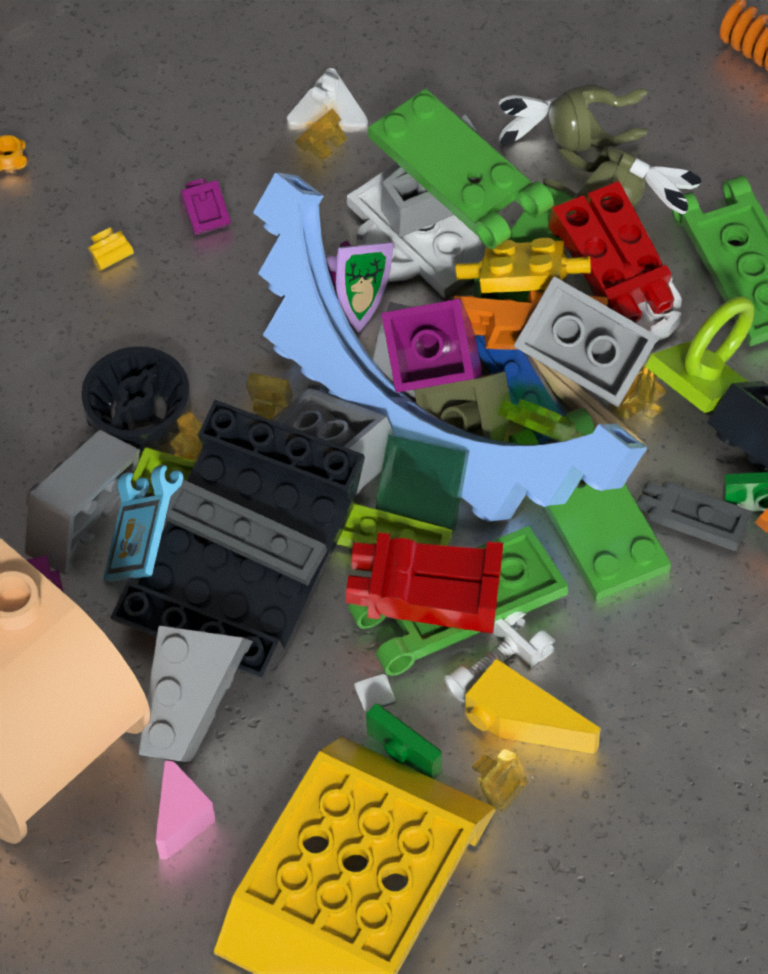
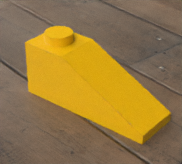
(526, 713)

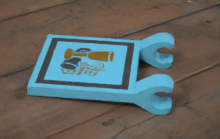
(139, 525)

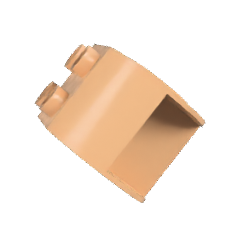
(60, 692)

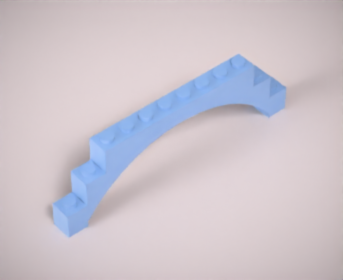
(319, 338)

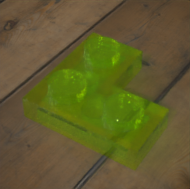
(540, 420)

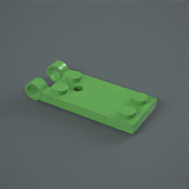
(441, 157)
(734, 268)
(604, 530)
(525, 583)

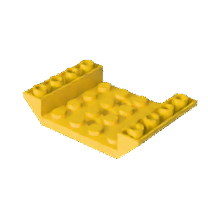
(316, 916)

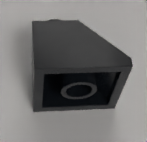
(743, 420)

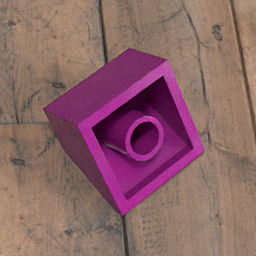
(431, 345)

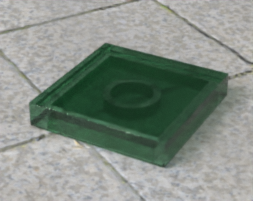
(422, 481)

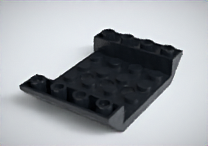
(207, 588)

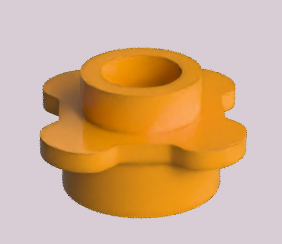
(12, 153)

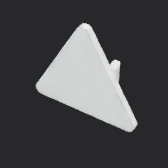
(328, 94)

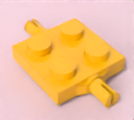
(522, 266)

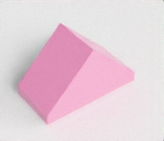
(182, 811)

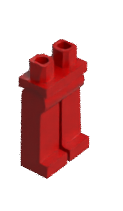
(620, 251)
(427, 582)

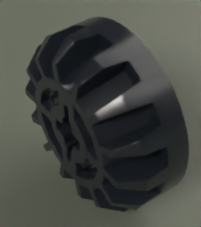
(134, 382)

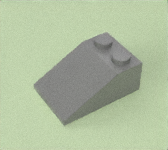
(586, 341)
(342, 425)

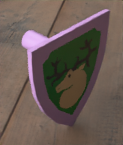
(361, 279)

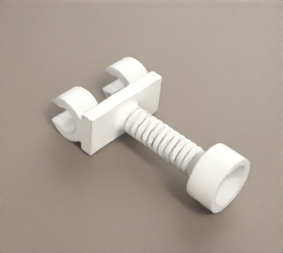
(540, 646)

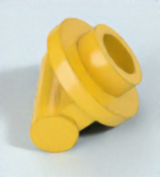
(109, 248)

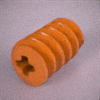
(746, 32)

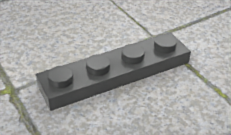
(245, 532)

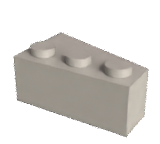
(409, 204)
(75, 497)
(186, 688)

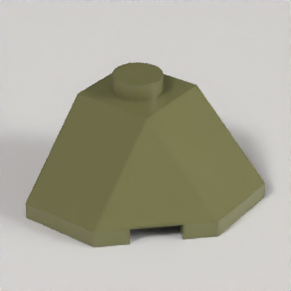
(470, 404)

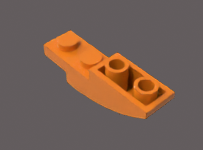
(503, 319)

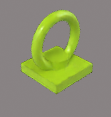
(698, 372)

